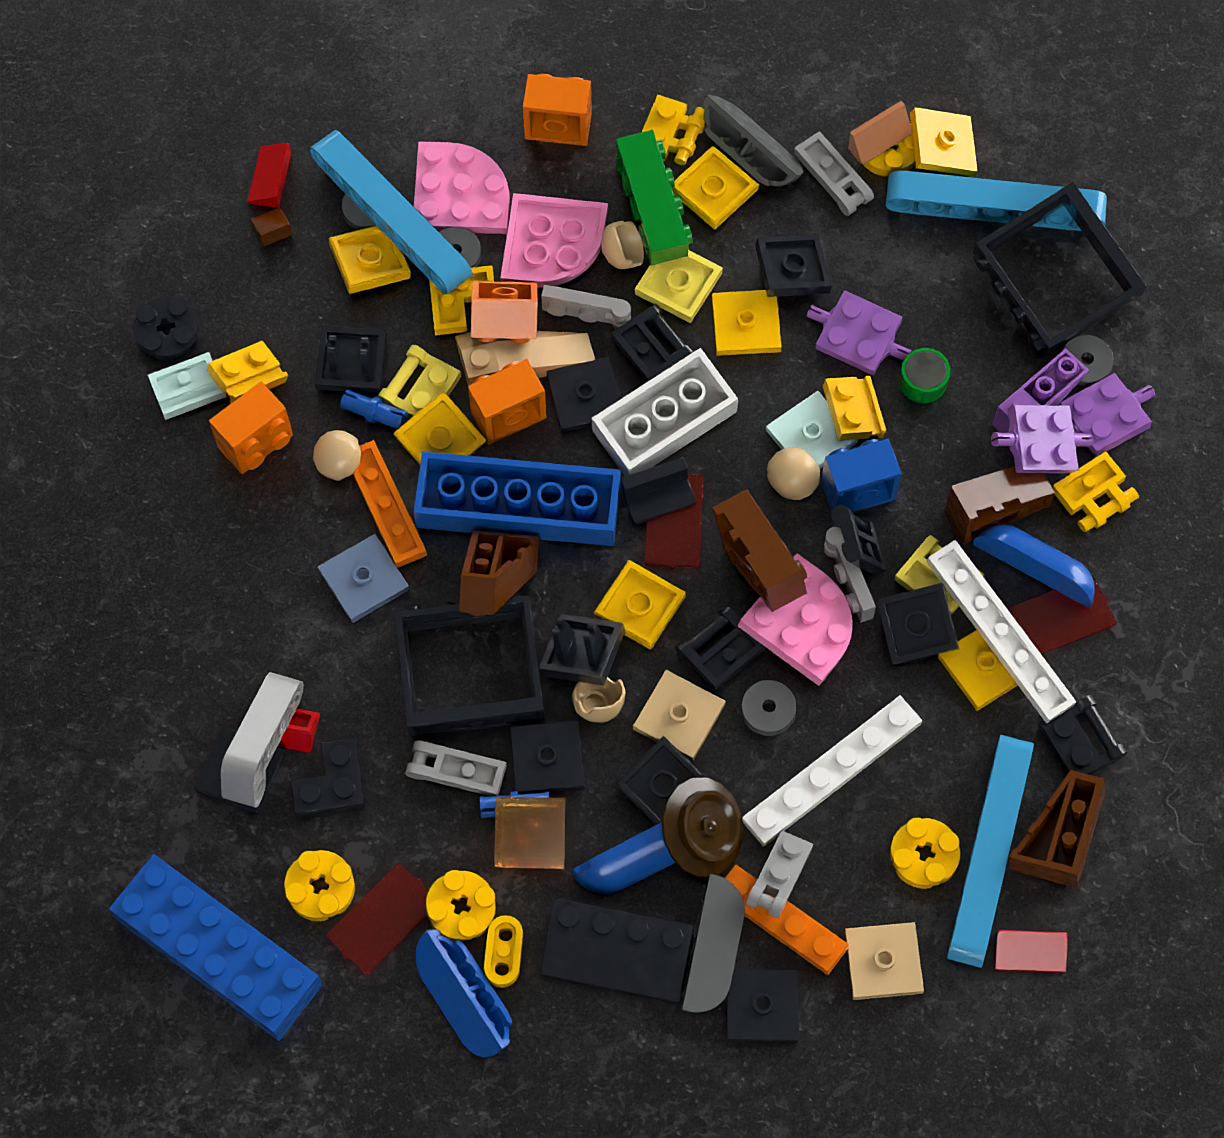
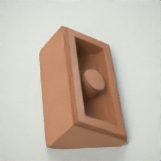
(880, 133)

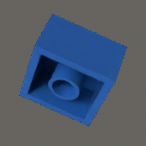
(861, 475)

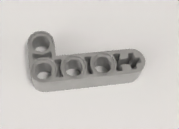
(257, 739)

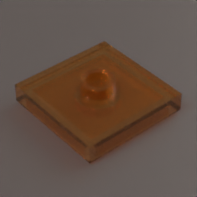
(530, 832)

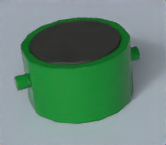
(924, 375)

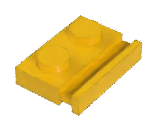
(245, 369)
(854, 408)

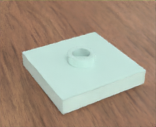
(809, 428)

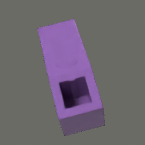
(1045, 387)

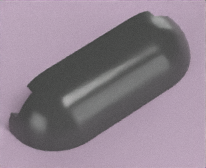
(749, 144)
(713, 946)

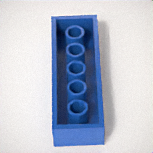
(517, 498)
(216, 947)

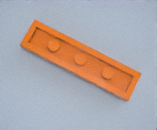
(387, 507)
(793, 927)

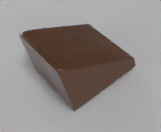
(272, 226)

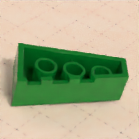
(652, 200)

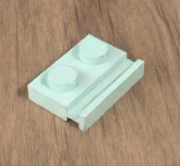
(185, 386)

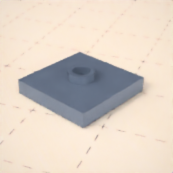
(363, 578)

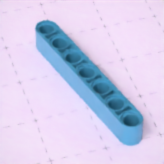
(979, 198)
(391, 212)
(990, 851)

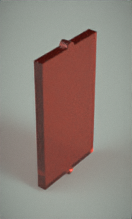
(676, 537)
(1059, 620)
(381, 919)

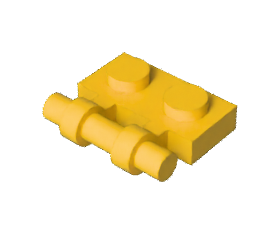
(667, 118)
(1088, 484)

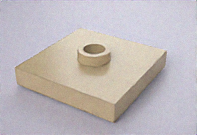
(680, 714)
(884, 961)

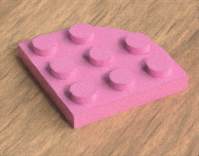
(461, 188)
(551, 239)
(807, 631)

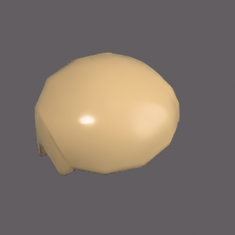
(622, 245)
(337, 454)
(793, 473)
(599, 702)

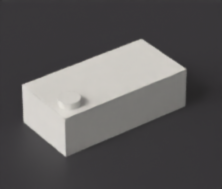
(665, 414)

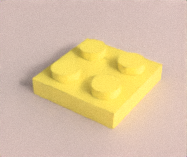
(679, 284)

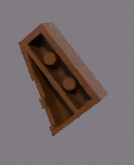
(995, 500)
(759, 551)
(495, 570)
(1063, 832)

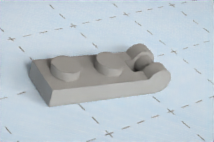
(833, 173)
(585, 305)
(859, 597)
(456, 768)
(780, 874)

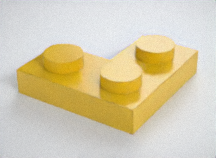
(449, 308)

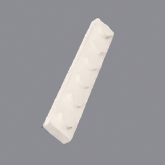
(1001, 631)
(831, 771)

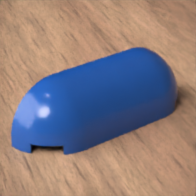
(1039, 561)
(625, 863)
(463, 994)

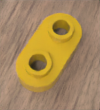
(503, 952)

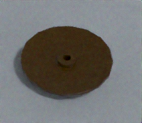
(702, 827)

